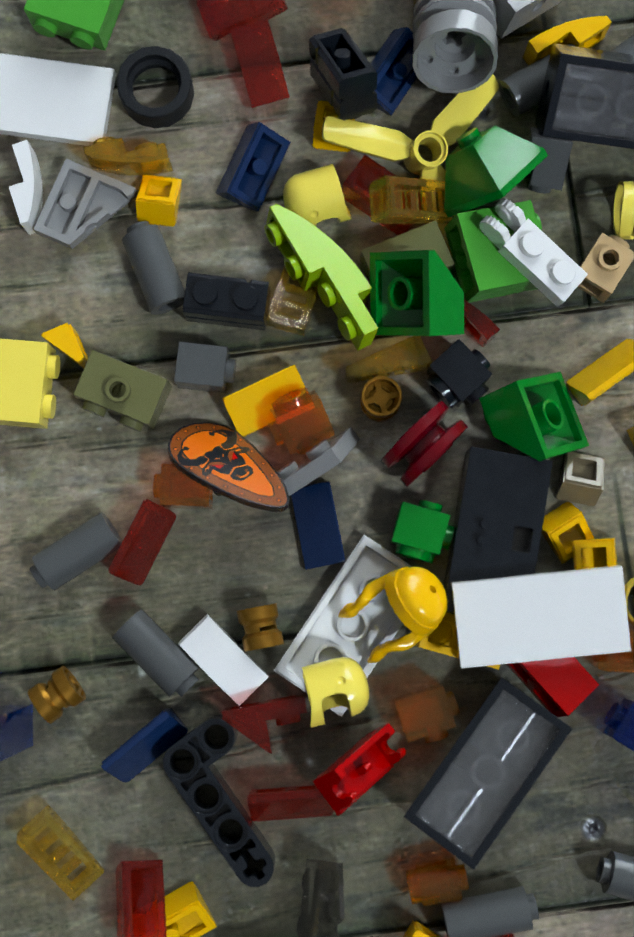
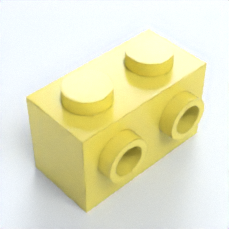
(26, 383)

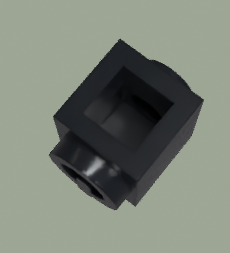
(459, 375)

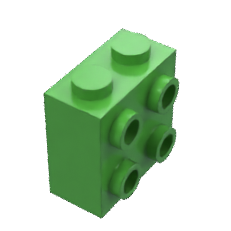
(82, 21)
(478, 264)

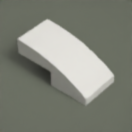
(28, 194)
(223, 659)

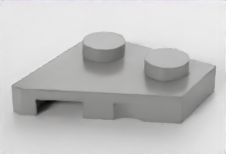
(80, 204)
(319, 461)

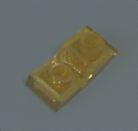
(113, 157)

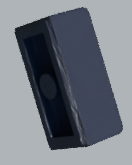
(394, 69)
(253, 166)
(318, 526)
(145, 746)

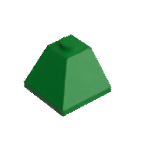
(487, 167)
(414, 295)
(535, 417)

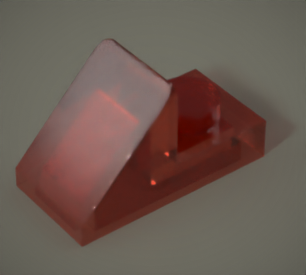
(253, 717)

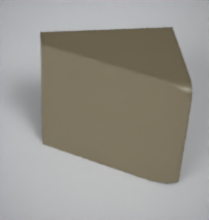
(581, 478)

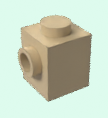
(605, 266)

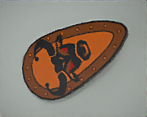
(227, 465)

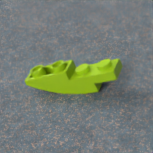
(319, 261)

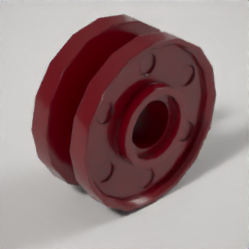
(424, 443)

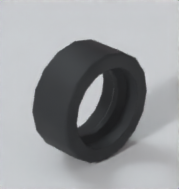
(151, 58)

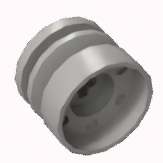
(454, 43)

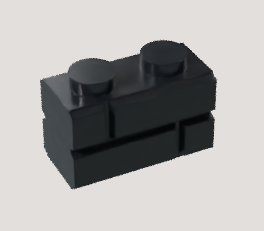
(343, 74)
(226, 301)

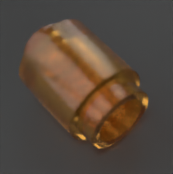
(437, 882)

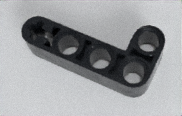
(225, 808)

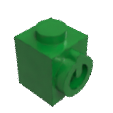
(421, 531)

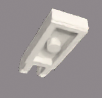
(533, 252)

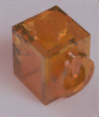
(300, 421)

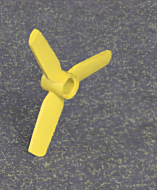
(396, 146)

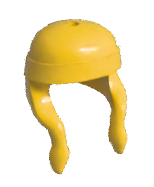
(416, 600)

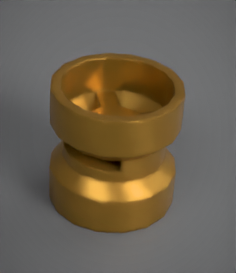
(380, 391)
(258, 617)
(61, 692)

